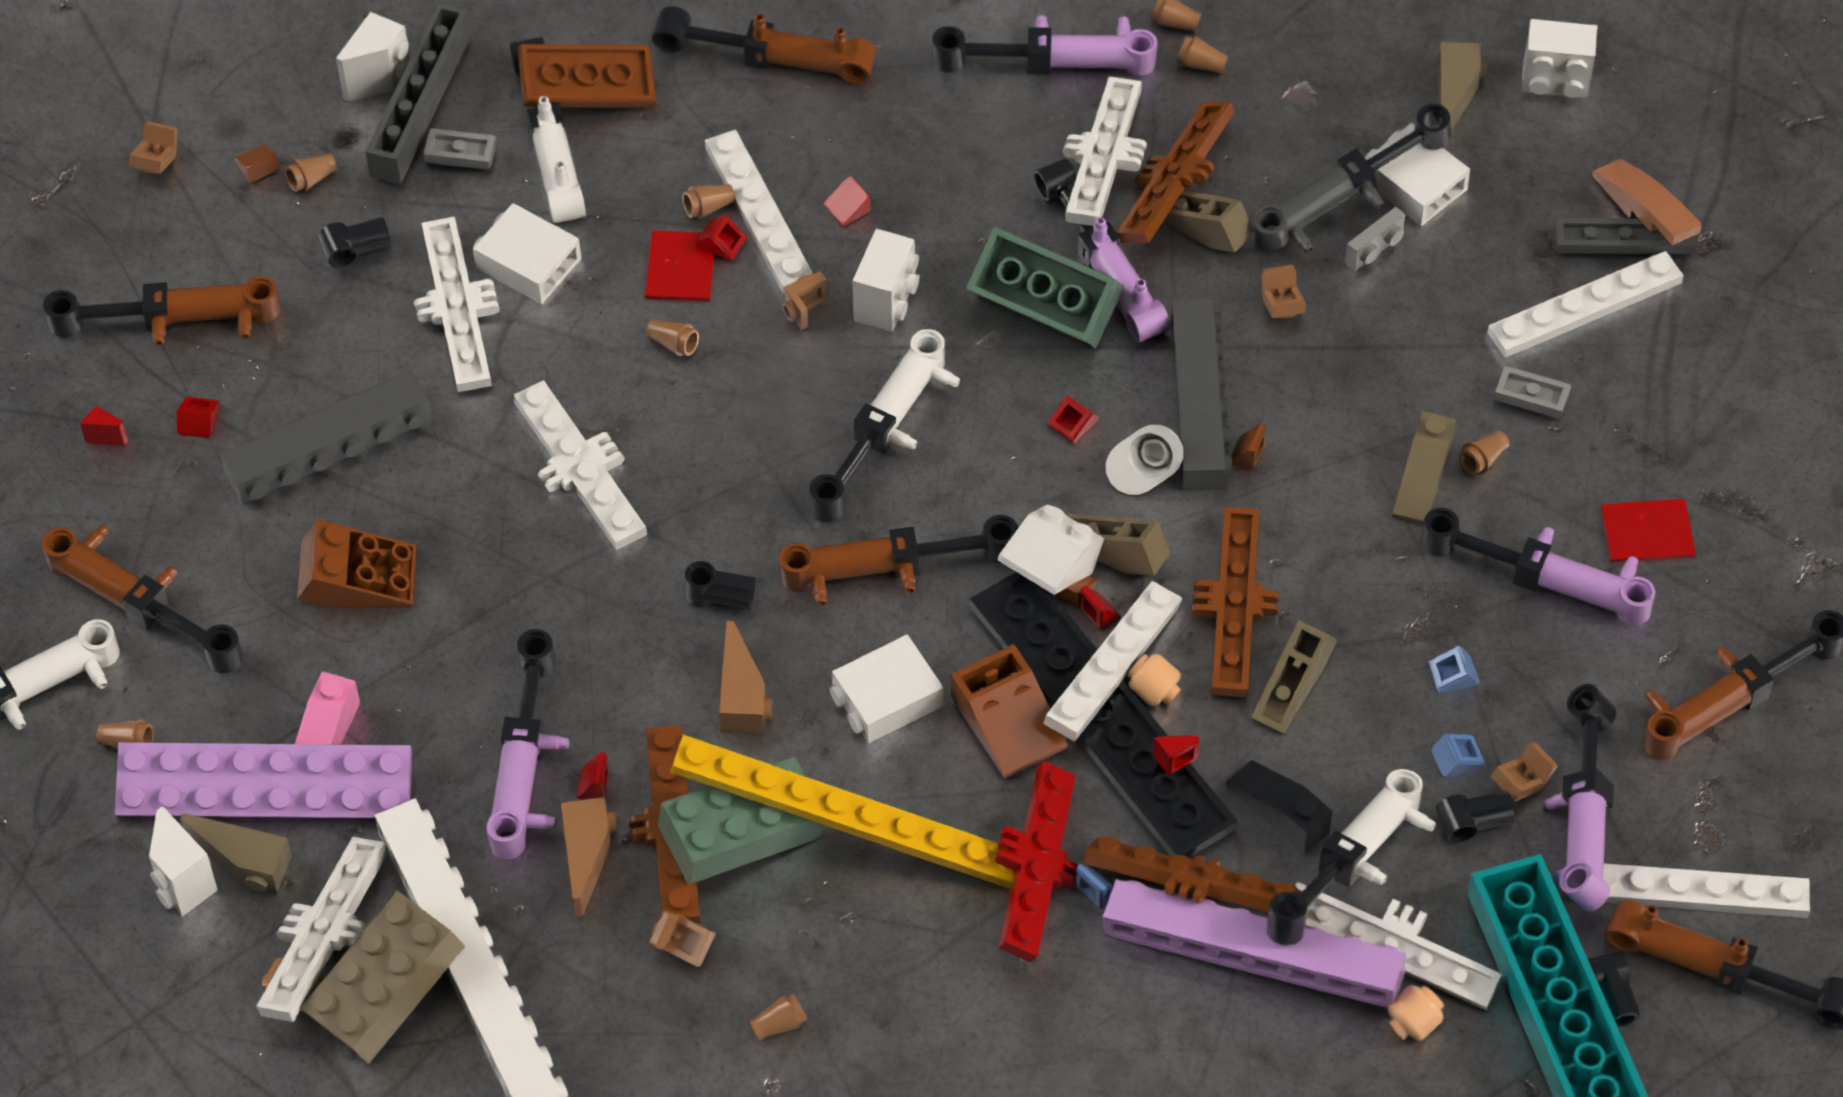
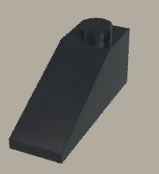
(1283, 804)

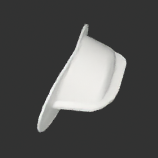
(1144, 459)

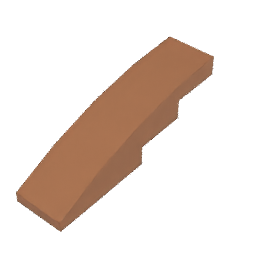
(1648, 200)

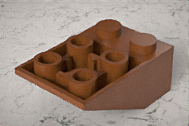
(355, 568)
(1006, 710)

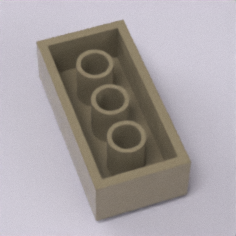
(383, 977)

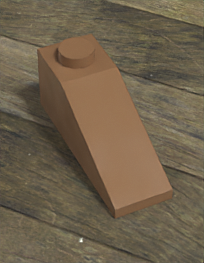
(742, 688)
(587, 845)

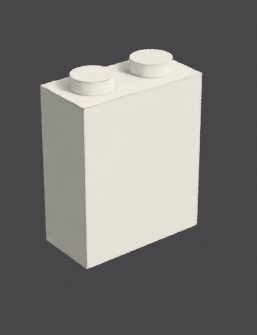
(1420, 179)
(526, 253)
(886, 689)

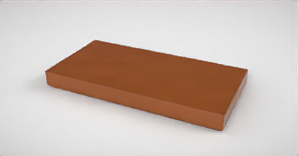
(587, 75)

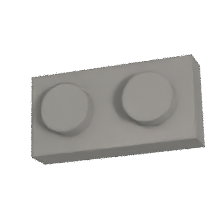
(459, 149)
(1374, 239)
(1532, 392)

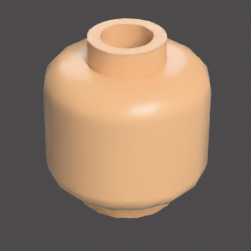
(1154, 680)
(1415, 1013)

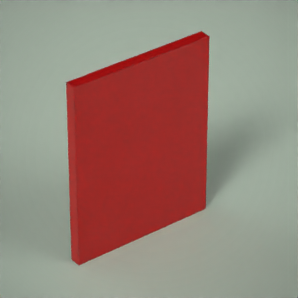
(678, 267)
(1648, 530)

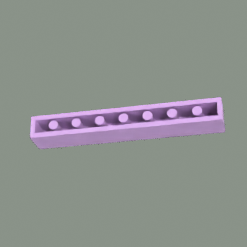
(1241, 942)

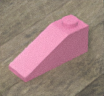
(329, 711)

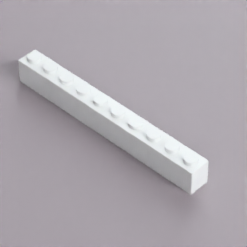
(475, 971)

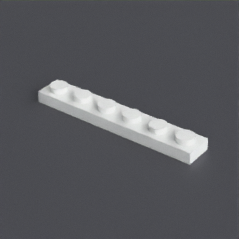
(758, 209)
(1585, 304)
(1112, 661)
(1708, 890)

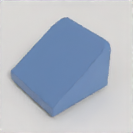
(1454, 670)
(1457, 754)
(1093, 885)

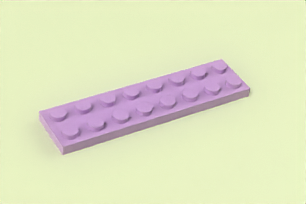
(261, 780)

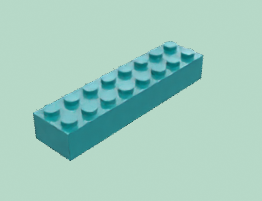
(1552, 982)

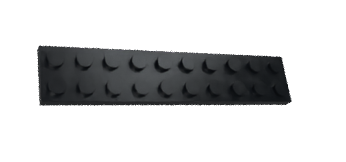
(1121, 736)

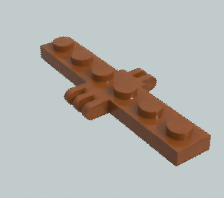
(1169, 175)
(1234, 602)
(1184, 874)
(674, 890)

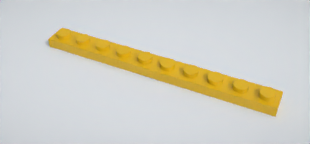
(840, 810)

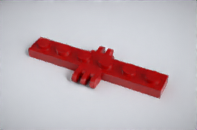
(1036, 861)

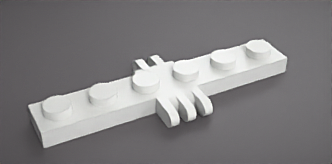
(1104, 151)
(457, 304)
(580, 464)
(321, 929)
(1423, 958)

